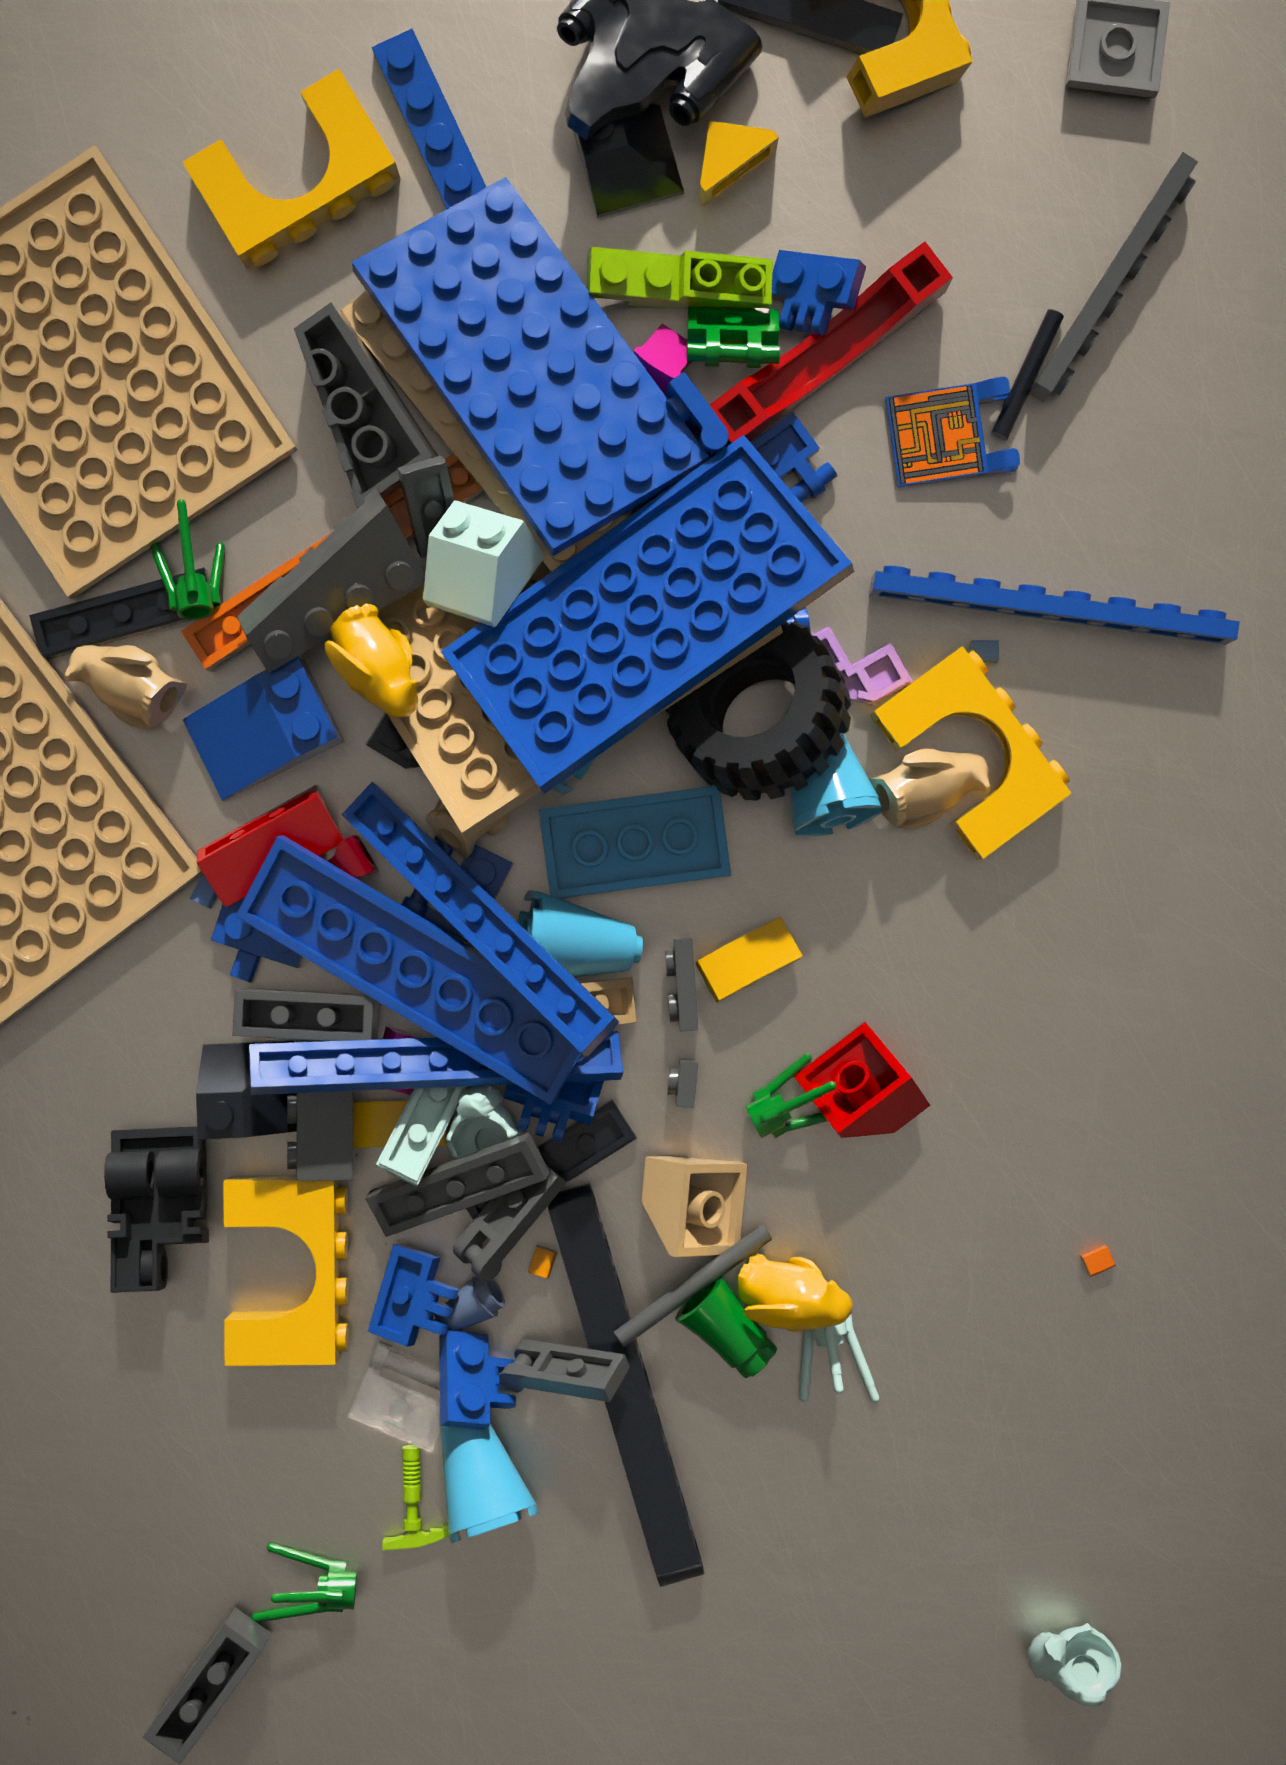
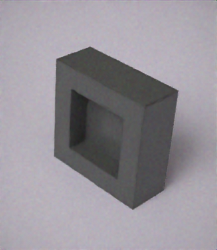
(683, 1082)

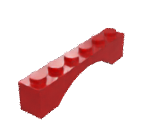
(878, 312)

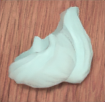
(480, 1122)
(1077, 1663)

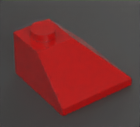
(871, 1086)

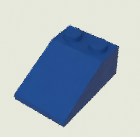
(263, 728)

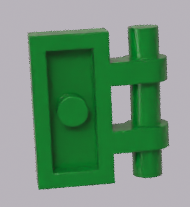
(733, 336)

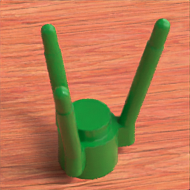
(192, 596)
(771, 1112)
(334, 1591)

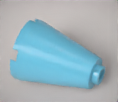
(835, 797)
(579, 937)
(480, 1482)

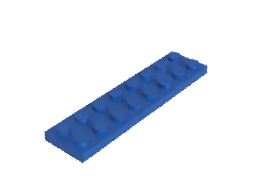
(406, 966)

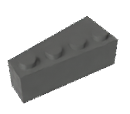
(360, 405)
(355, 565)

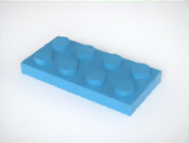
(634, 842)

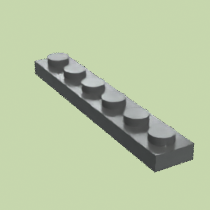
(1125, 264)

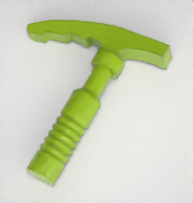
(412, 1496)

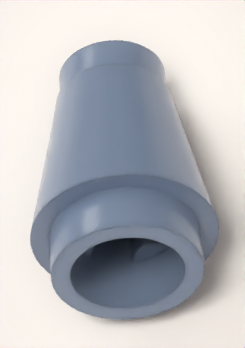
(474, 1304)

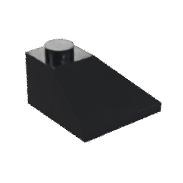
(630, 163)
(225, 1100)

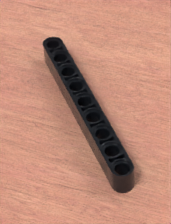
(633, 1404)

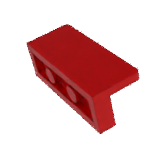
(237, 857)

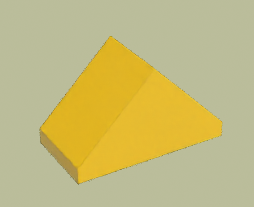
(731, 155)

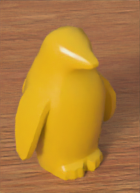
(373, 660)
(791, 1295)

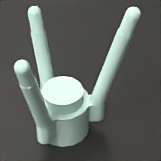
(831, 1337)

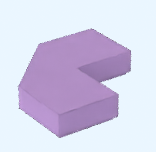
(871, 677)

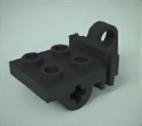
(155, 1195)

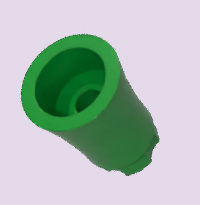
(721, 1323)

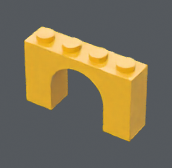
(917, 65)
(356, 168)
(1028, 780)
(314, 1329)

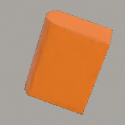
(1098, 1261)

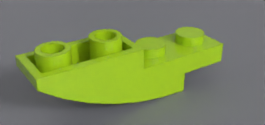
(679, 280)

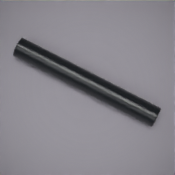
(1027, 374)

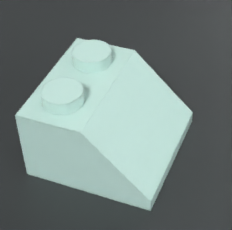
(478, 563)

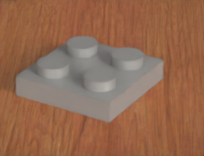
(1118, 46)

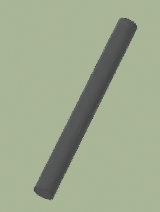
(692, 1285)

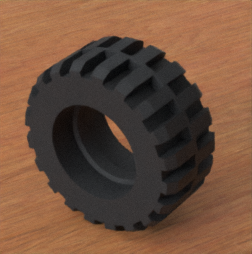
(790, 748)

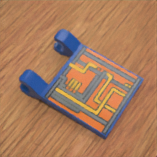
(941, 433)

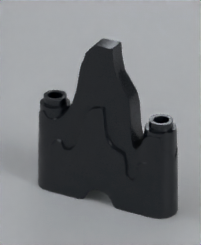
(647, 48)

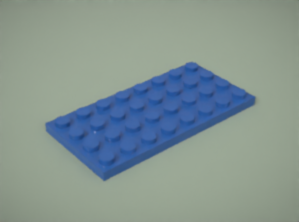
(529, 365)
(647, 613)

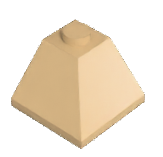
(694, 1203)

